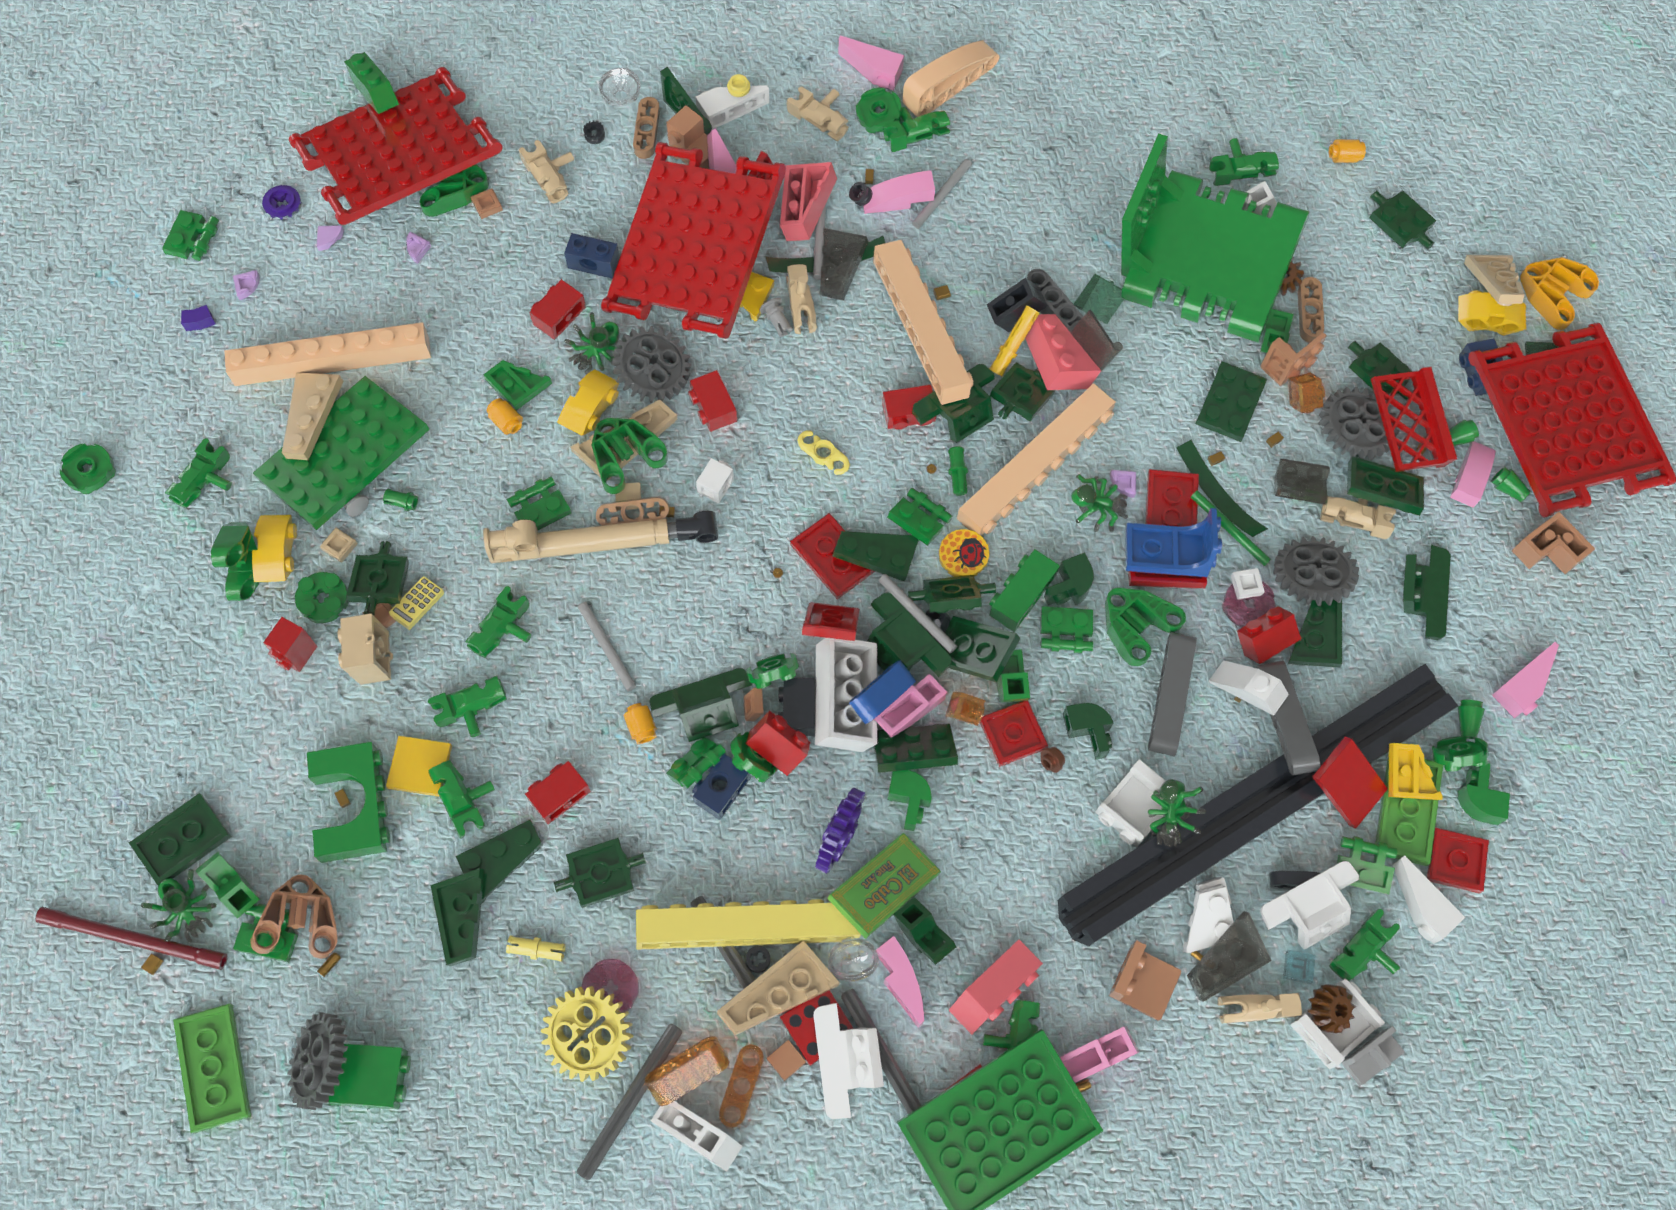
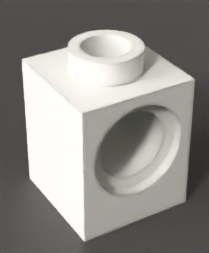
(715, 480)

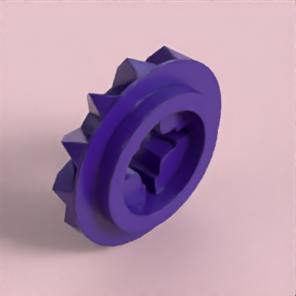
(280, 194)

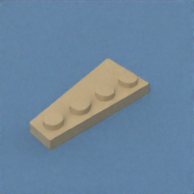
(1497, 276)
(308, 412)
(654, 417)
(783, 986)

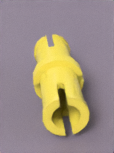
(535, 948)

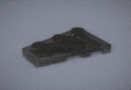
(840, 261)
(1229, 959)

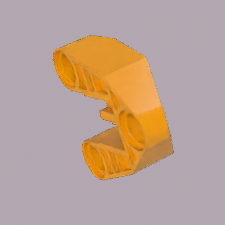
(1549, 286)

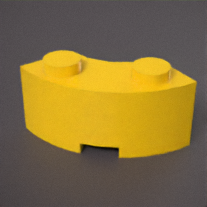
(1482, 312)
(593, 397)
(274, 542)

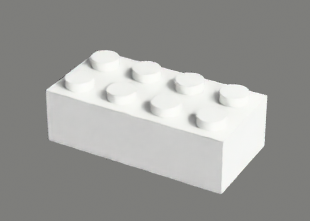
(841, 673)

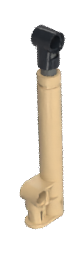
(524, 542)

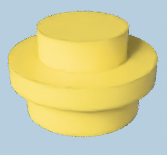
(738, 85)

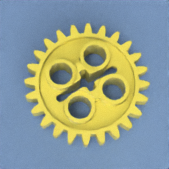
(602, 1053)

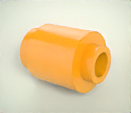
(1347, 151)
(504, 416)
(640, 723)

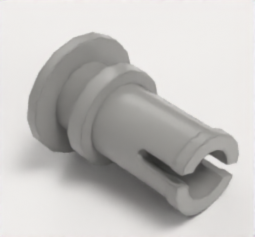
(776, 315)
(357, 505)

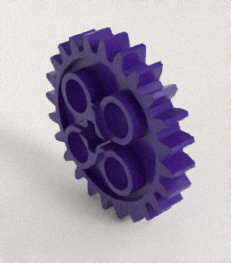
(840, 830)

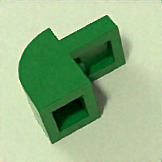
(1014, 682)
(912, 789)
(1480, 801)
(228, 884)

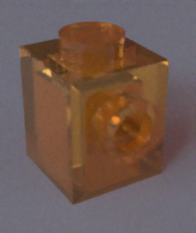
(1306, 392)
(965, 708)

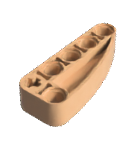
(947, 77)

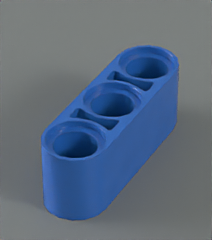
(882, 692)

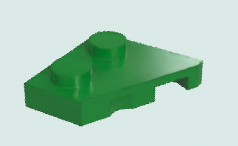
(515, 383)

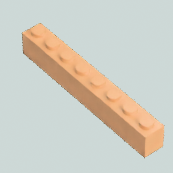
(922, 322)
(327, 354)
(1036, 460)

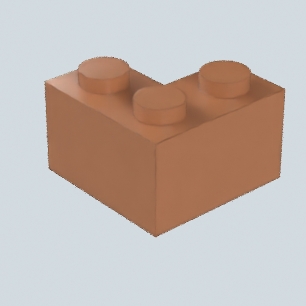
(687, 132)
(1558, 541)

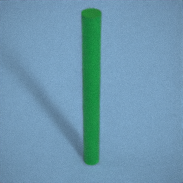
(1237, 534)

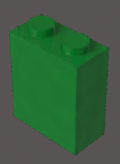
(372, 1077)

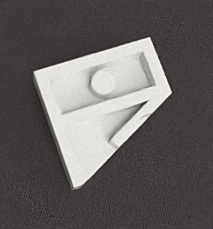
(1209, 919)

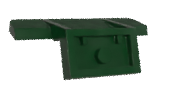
(962, 415)
(1428, 590)
(904, 638)
(704, 704)

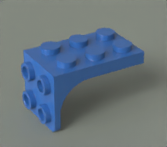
(1172, 548)

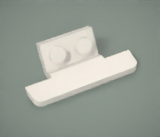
(1314, 905)
(846, 1060)

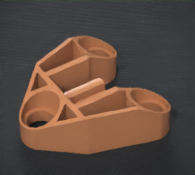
(321, 918)

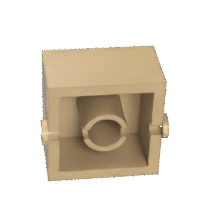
(364, 649)

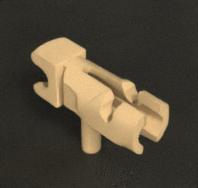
(819, 112)
(546, 171)
(800, 297)
(1359, 516)
(1261, 1007)

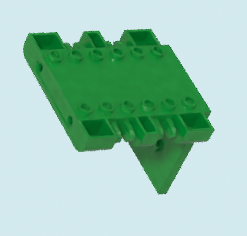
(1205, 247)

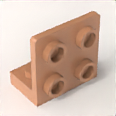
(1283, 362)
(1145, 982)

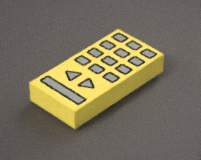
(416, 603)

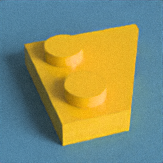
(756, 294)
(1410, 774)

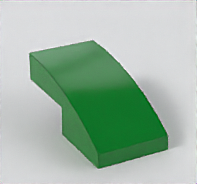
(1277, 326)

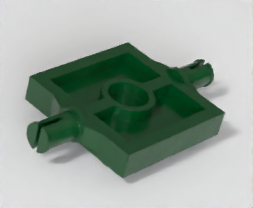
(1402, 219)
(1377, 362)
(1021, 392)
(377, 578)
(952, 593)
(600, 872)

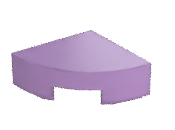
(328, 235)
(417, 247)
(246, 283)
(1125, 481)

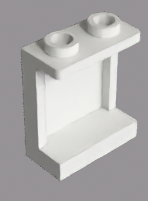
(1129, 804)
(1335, 1046)

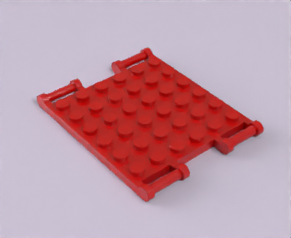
(396, 151)
(694, 239)
(1572, 418)

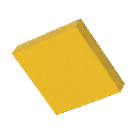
(411, 765)

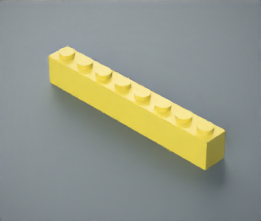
(740, 925)

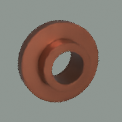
(1052, 759)

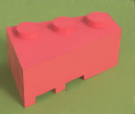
(804, 198)
(1059, 355)
(995, 987)

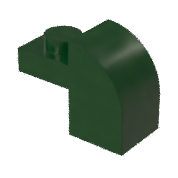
(1077, 581)
(1090, 720)
(923, 932)

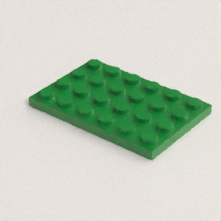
(355, 445)
(1000, 1125)

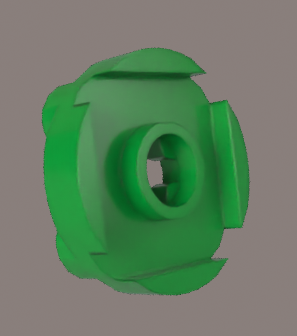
(880, 98)
(99, 474)
(311, 587)
(772, 669)
(1458, 753)
(747, 759)

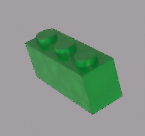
(371, 82)
(1023, 589)

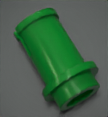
(404, 500)

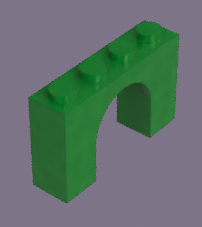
(367, 831)

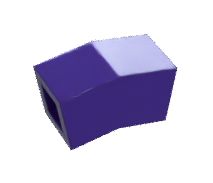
(197, 318)

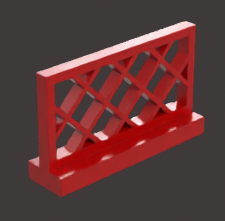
(1430, 417)

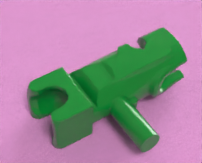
(915, 129)
(1242, 165)
(198, 473)
(499, 622)
(467, 703)
(458, 798)
(1365, 947)
(1020, 1025)

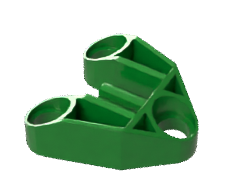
(454, 191)
(640, 438)
(234, 550)
(1133, 618)

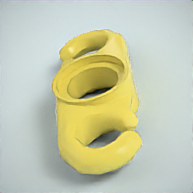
(835, 454)

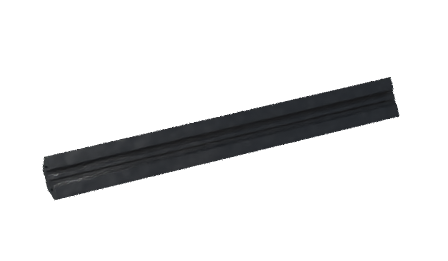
(1245, 811)

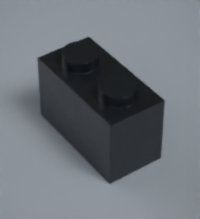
(1009, 305)
(799, 704)

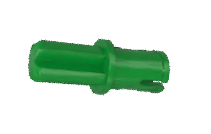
(958, 470)

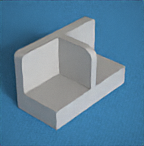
(1373, 1056)

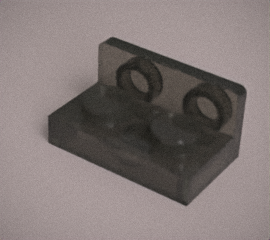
(1301, 481)

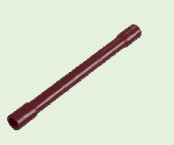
(63, 920)

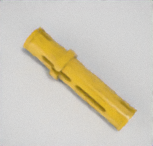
(1013, 342)

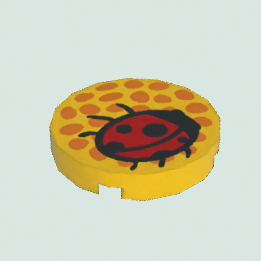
(963, 553)

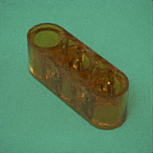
(687, 1071)
(741, 1072)

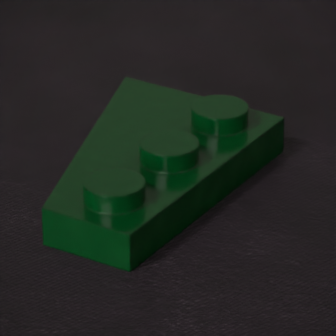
(677, 98)
(878, 552)
(1320, 637)
(501, 855)
(458, 915)

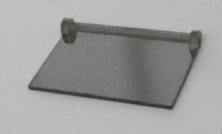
(1095, 340)

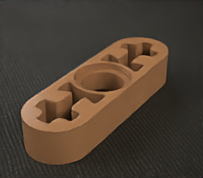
(649, 136)
(1316, 301)
(652, 515)

